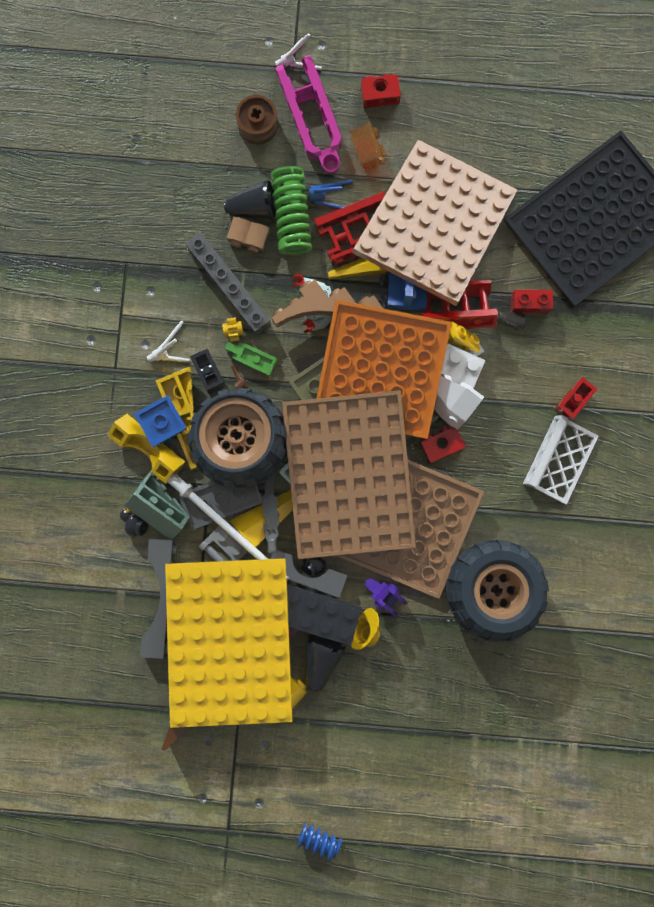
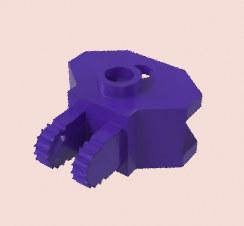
(384, 595)

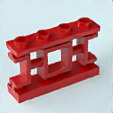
(346, 216)

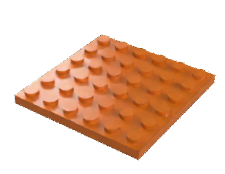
(386, 352)

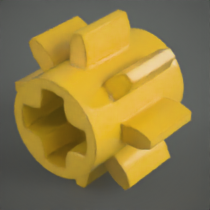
(233, 329)

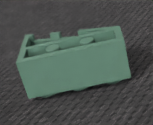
(157, 507)

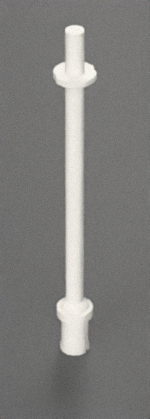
(186, 491)

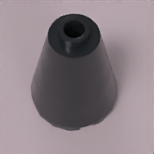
(252, 202)
(321, 661)

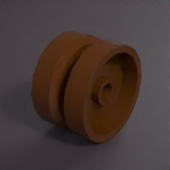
(257, 119)

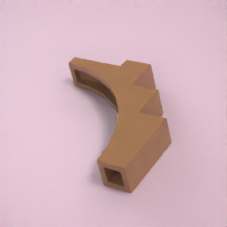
(316, 302)

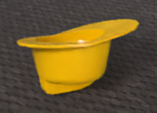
(367, 630)

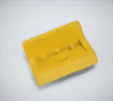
(463, 339)

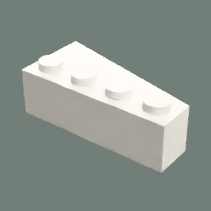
(462, 366)

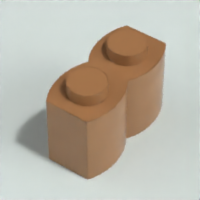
(248, 235)

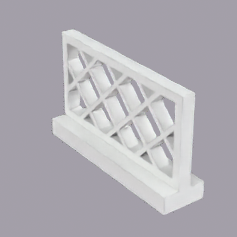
(546, 452)

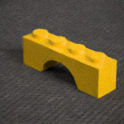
(128, 433)

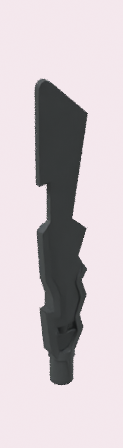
(271, 514)

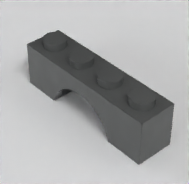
(330, 582)

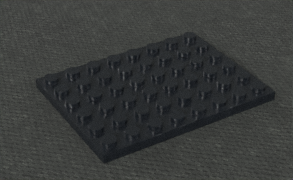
(590, 219)

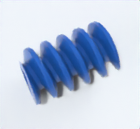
(319, 842)

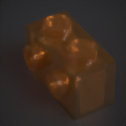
(367, 146)

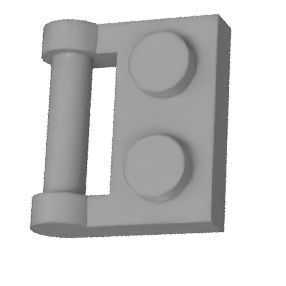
(226, 542)

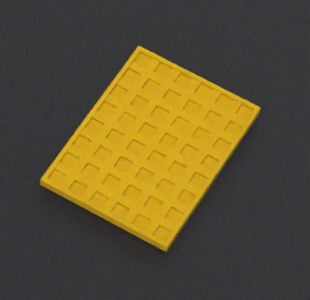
(228, 643)

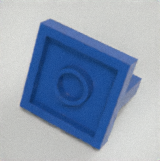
(405, 294)
(160, 421)

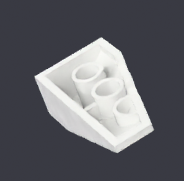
(456, 401)

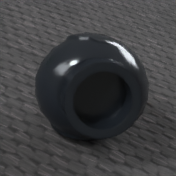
(134, 524)
(313, 565)

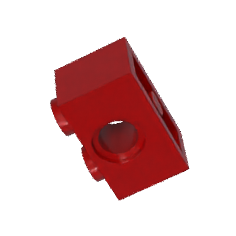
(374, 98)
(532, 301)
(575, 398)
(453, 444)

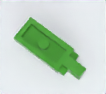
(252, 357)

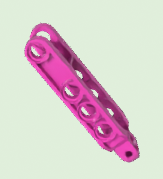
(328, 157)

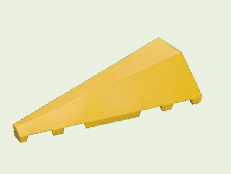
(252, 522)

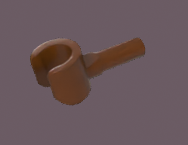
(240, 383)

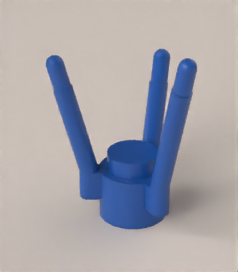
(318, 193)

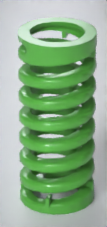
(292, 189)

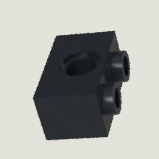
(207, 371)

